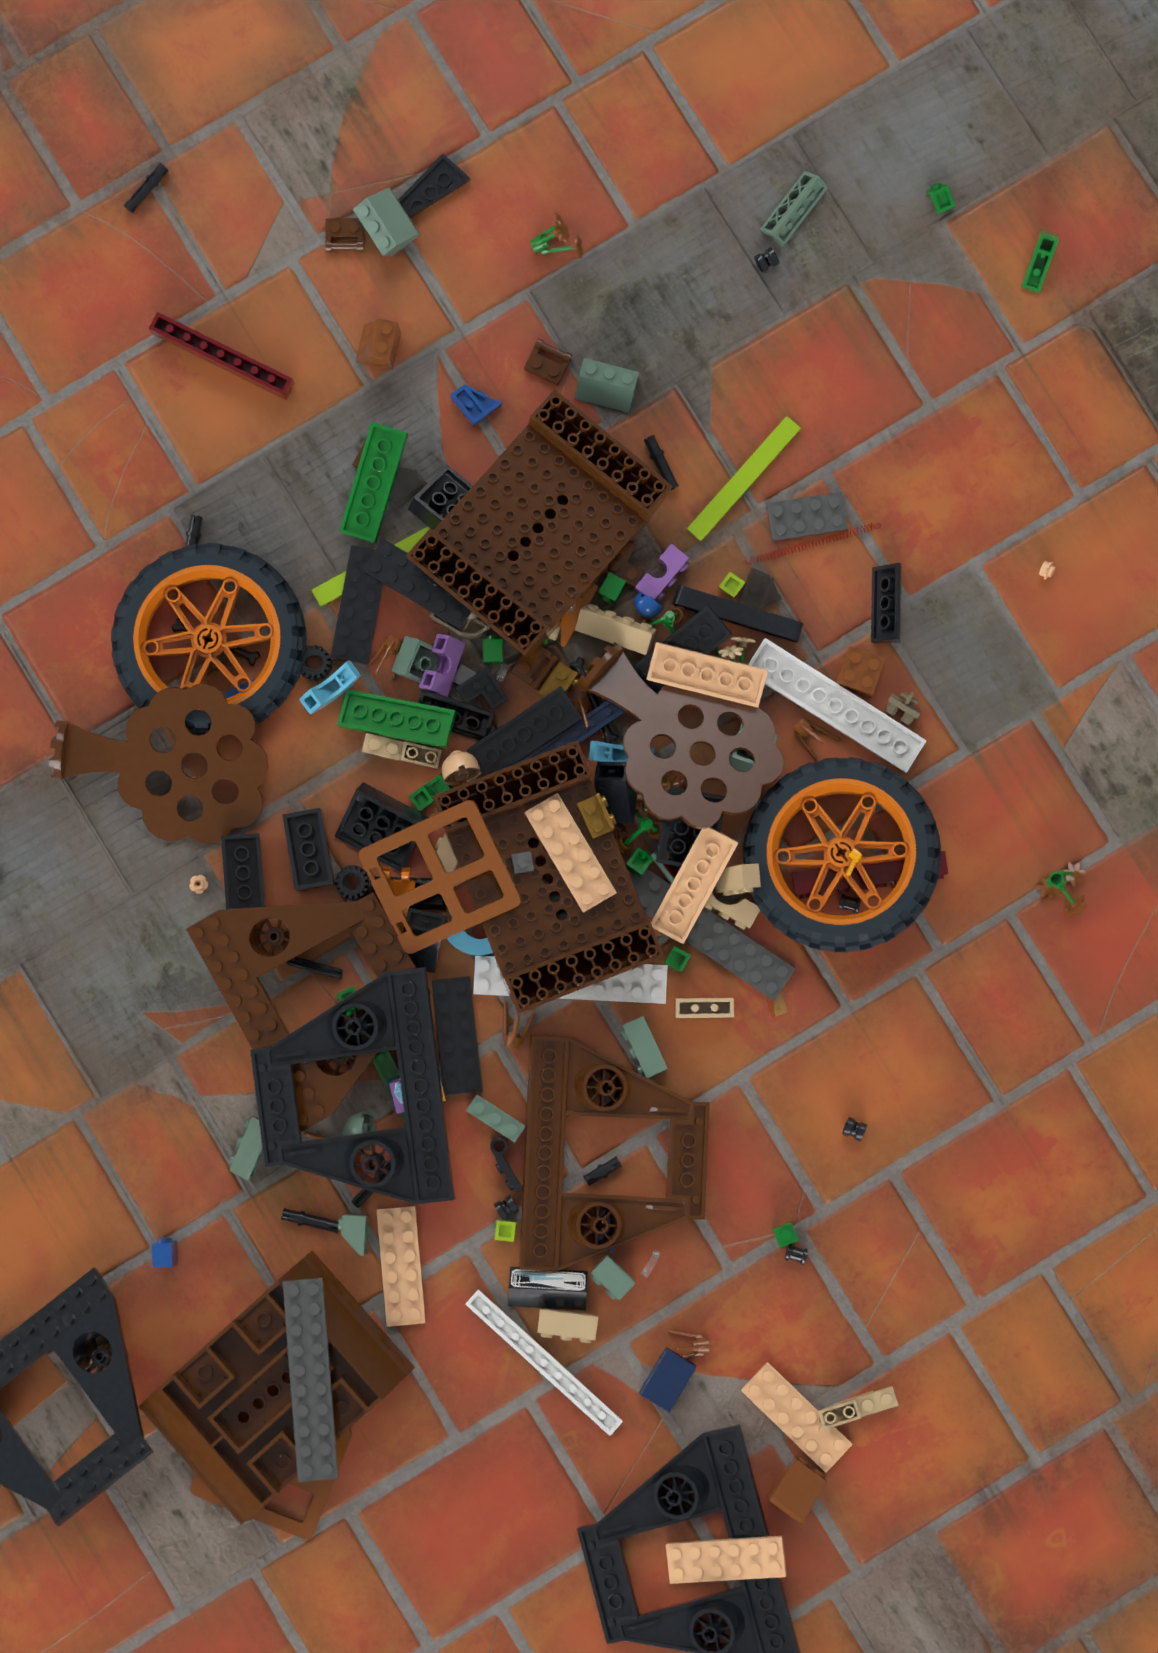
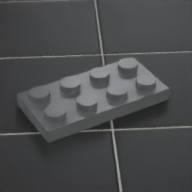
(806, 516)

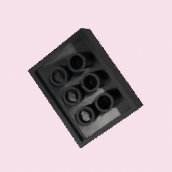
(439, 497)
(374, 817)
(678, 836)

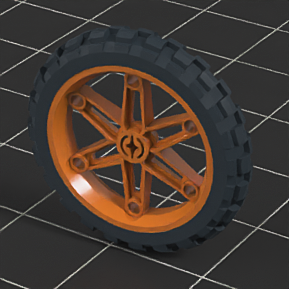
(210, 562)
(872, 783)

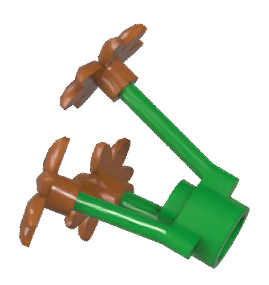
(560, 230)
(1058, 881)

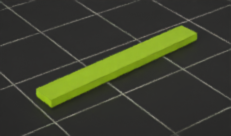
(743, 478)
(334, 587)

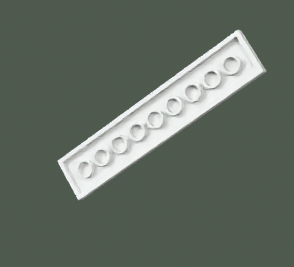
(838, 706)
(637, 985)

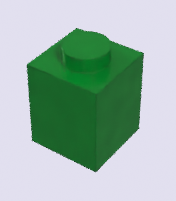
(611, 588)
(493, 650)
(785, 1234)

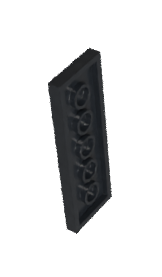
(400, 574)
(357, 610)
(699, 634)
(525, 732)
(457, 1035)

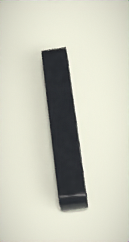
(739, 614)

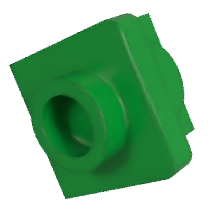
(941, 197)
(639, 862)

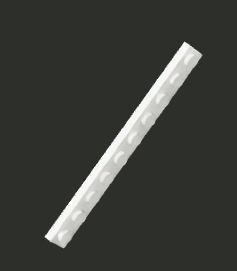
(544, 1362)

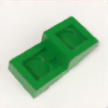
(424, 795)

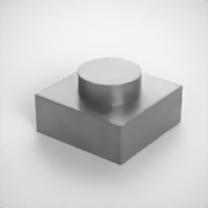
(522, 862)

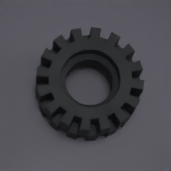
(325, 666)
(342, 876)

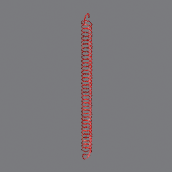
(811, 543)

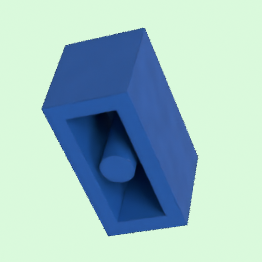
(164, 1253)

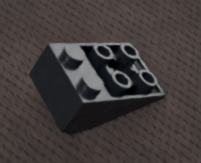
(612, 784)
(421, 922)

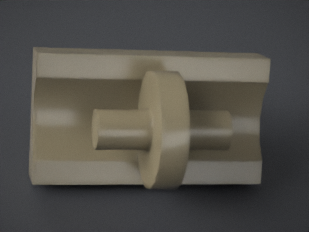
(910, 711)

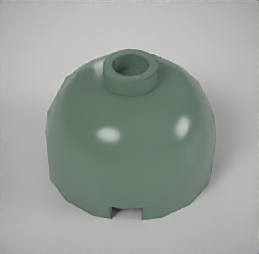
(359, 1123)

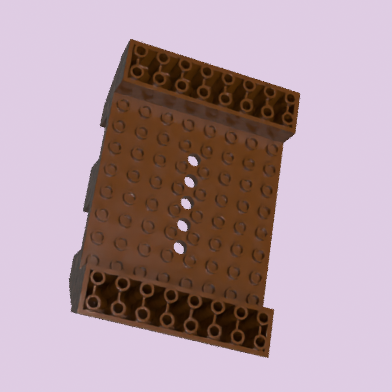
(553, 457)
(531, 946)
(202, 1400)

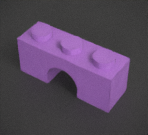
(674, 562)
(449, 653)

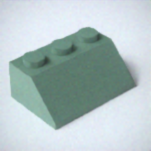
(386, 222)
(606, 385)
(249, 1152)

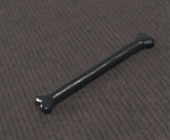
(250, 656)
(578, 666)

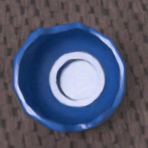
(647, 606)

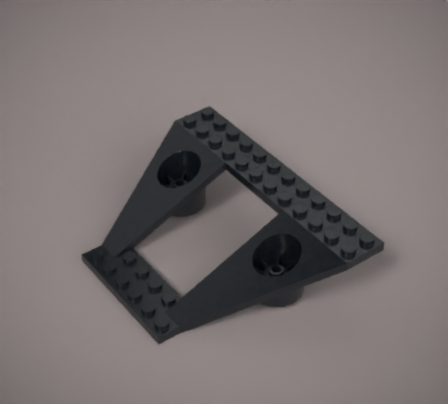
(401, 1023)
(75, 1328)
(721, 1481)

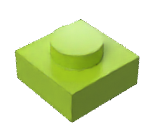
(731, 585)
(505, 1230)

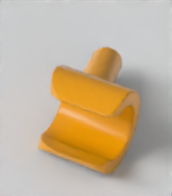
(856, 856)

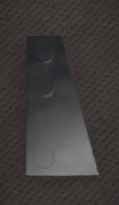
(434, 184)

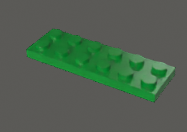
(373, 482)
(396, 718)

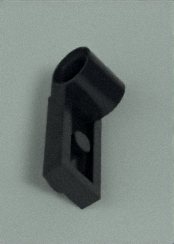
(503, 1166)

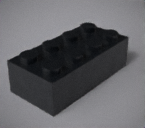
(308, 849)
(242, 871)

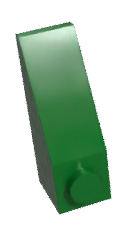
(1040, 260)

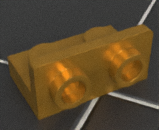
(559, 677)
(596, 816)

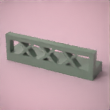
(797, 209)

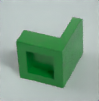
(677, 959)

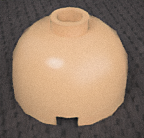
(460, 767)

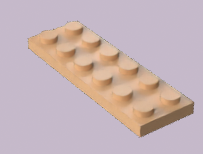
(707, 674)
(570, 853)
(693, 884)
(401, 1266)
(795, 1417)
(726, 1559)

